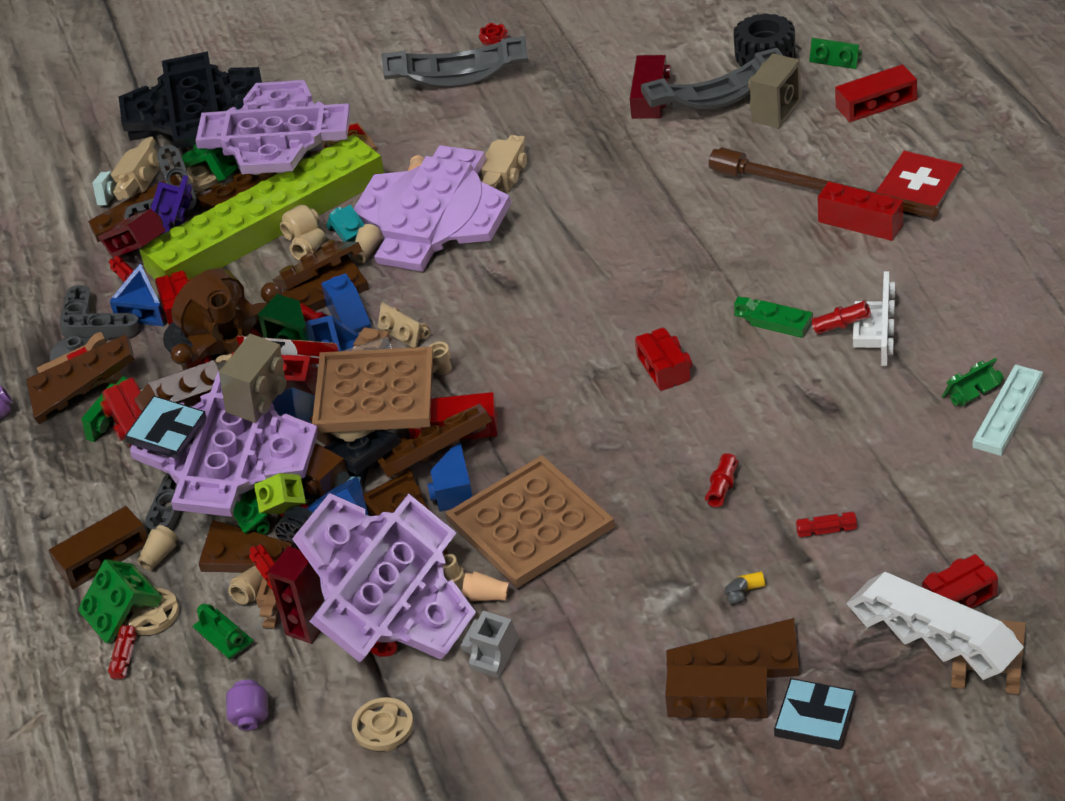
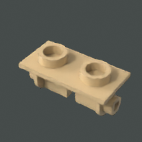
(401, 325)

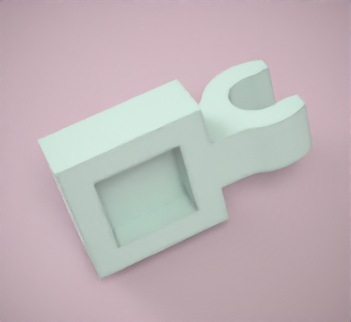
(103, 188)

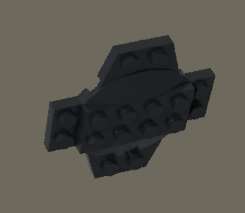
(183, 92)

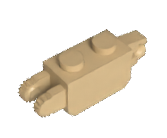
(504, 163)
(136, 170)

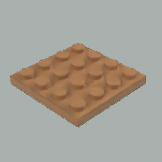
(373, 390)
(530, 521)

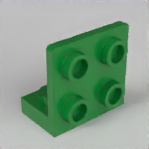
(220, 164)
(112, 595)

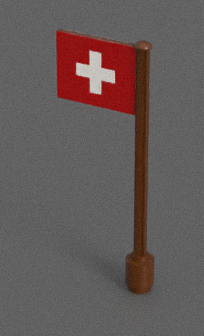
(914, 178)

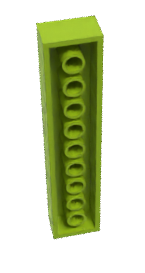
(256, 214)

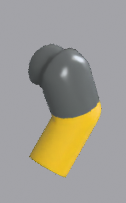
(743, 583)

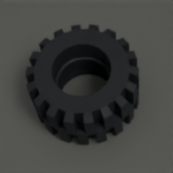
(761, 34)

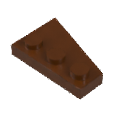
(308, 267)
(229, 548)

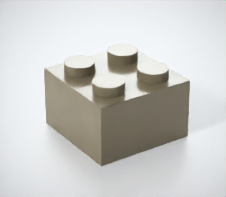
(775, 90)
(252, 378)

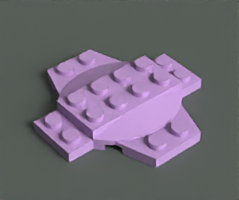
(273, 127)
(431, 206)
(232, 455)
(383, 577)

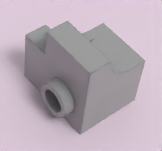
(490, 643)

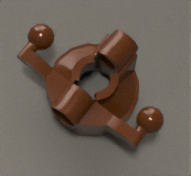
(212, 314)

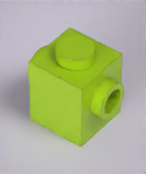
(279, 493)

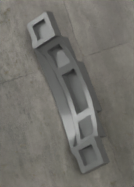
(455, 68)
(707, 94)

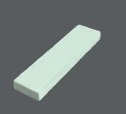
(1007, 410)

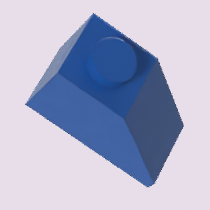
(345, 302)
(450, 480)

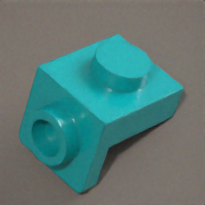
(345, 223)

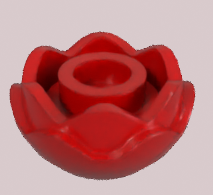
(492, 33)

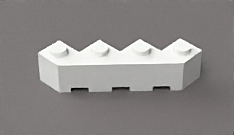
(941, 622)

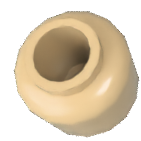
(299, 221)

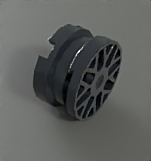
(291, 523)

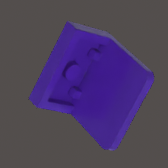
(171, 203)

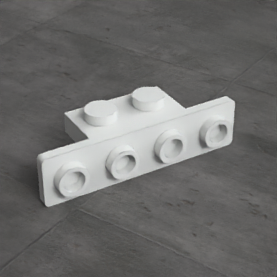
(874, 331)

